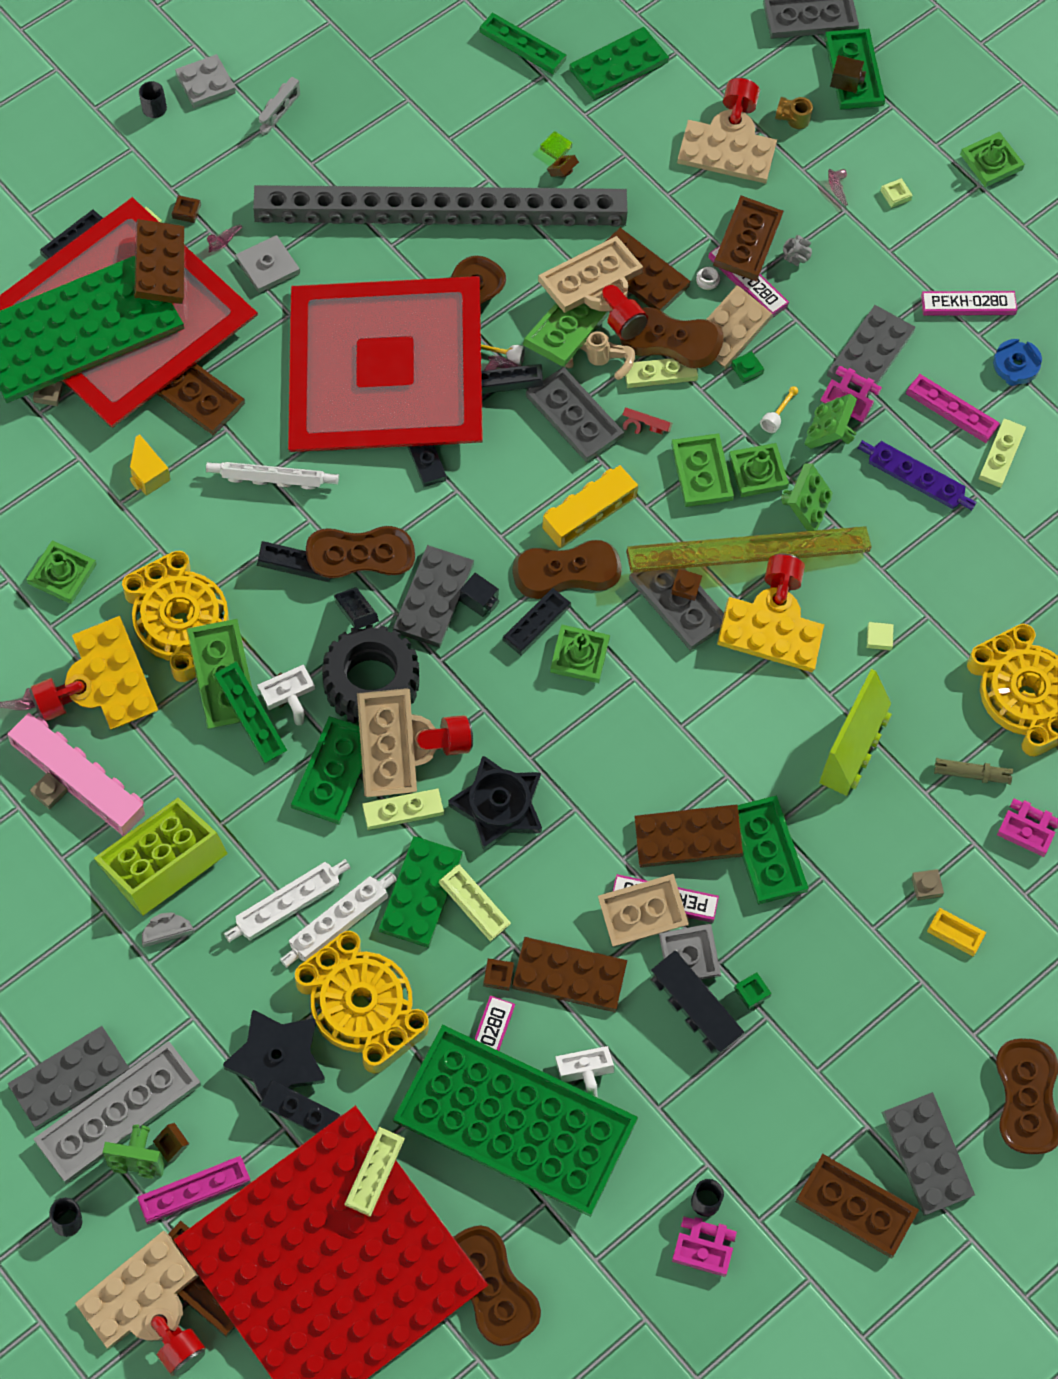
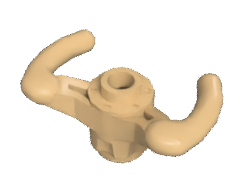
(600, 351)

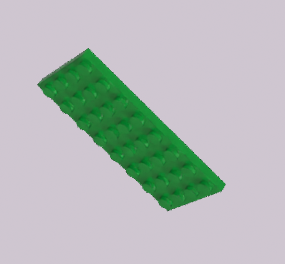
(78, 329)
(516, 1120)

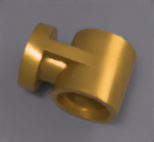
(795, 111)

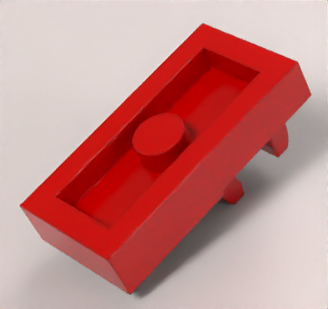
(656, 424)

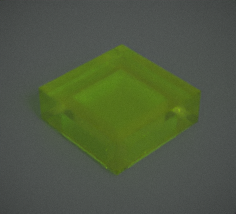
(556, 145)

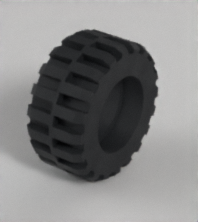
(365, 646)

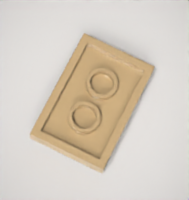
(740, 321)
(643, 910)

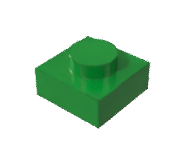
(747, 367)
(752, 990)

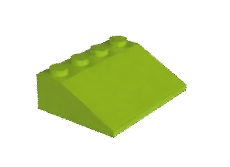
(857, 736)
(161, 855)

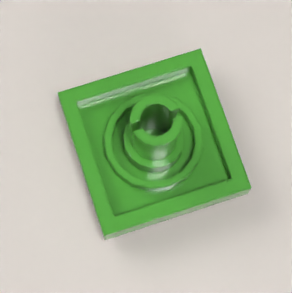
(992, 159)
(831, 422)
(758, 470)
(808, 497)
(61, 572)
(580, 653)
(135, 1156)

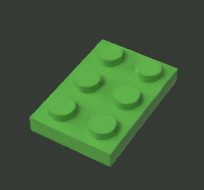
(702, 470)

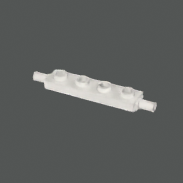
(262, 474)
(287, 901)
(338, 918)

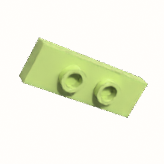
(659, 372)
(1002, 453)
(403, 809)
(474, 902)
(374, 1171)

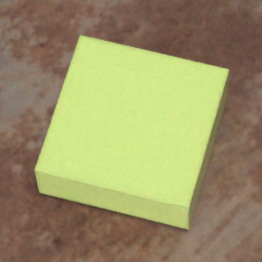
(896, 193)
(880, 636)

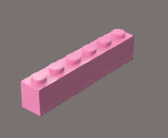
(80, 777)

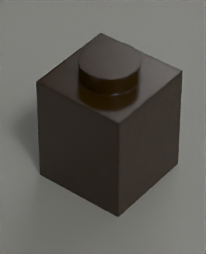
(847, 74)

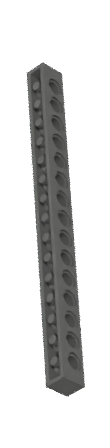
(422, 205)

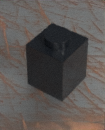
(479, 595)

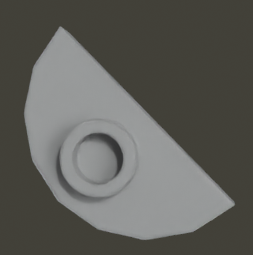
(164, 928)

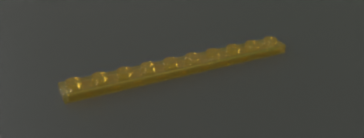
(747, 549)

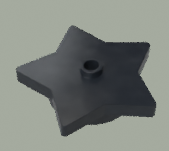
(504, 786)
(272, 1038)

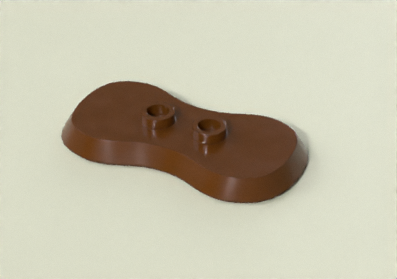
(491, 275)
(689, 341)
(380, 550)
(586, 566)
(1029, 1112)
(506, 1307)

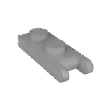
(279, 105)

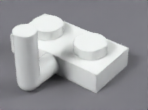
(287, 689)
(585, 1066)

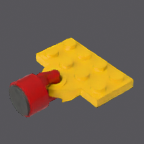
(773, 622)
(102, 678)

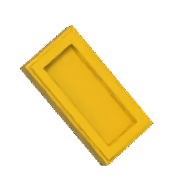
(956, 932)

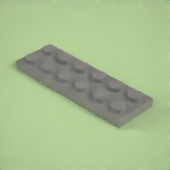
(108, 1115)

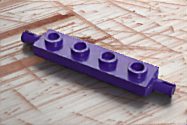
(917, 475)

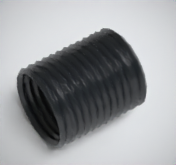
(149, 91)
(713, 1186)
(59, 1206)

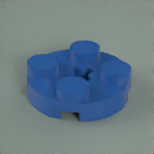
(1014, 373)

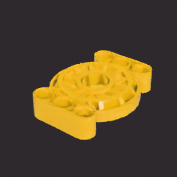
(165, 597)
(1006, 674)
(367, 1027)

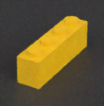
(589, 506)

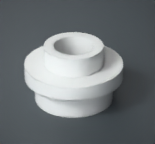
(708, 273)

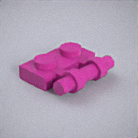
(863, 404)
(1026, 832)
(704, 1254)

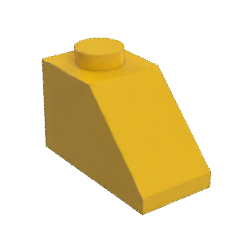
(147, 468)

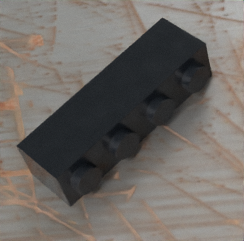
(696, 1002)

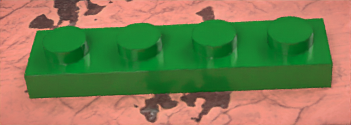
(522, 43)
(250, 712)

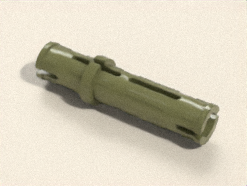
(973, 771)

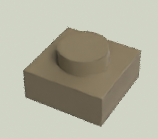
(49, 395)
(48, 790)
(927, 884)

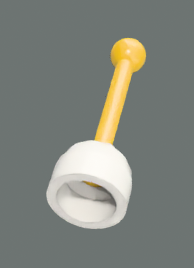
(514, 353)
(772, 421)

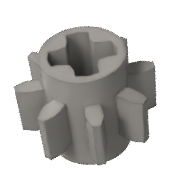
(797, 250)

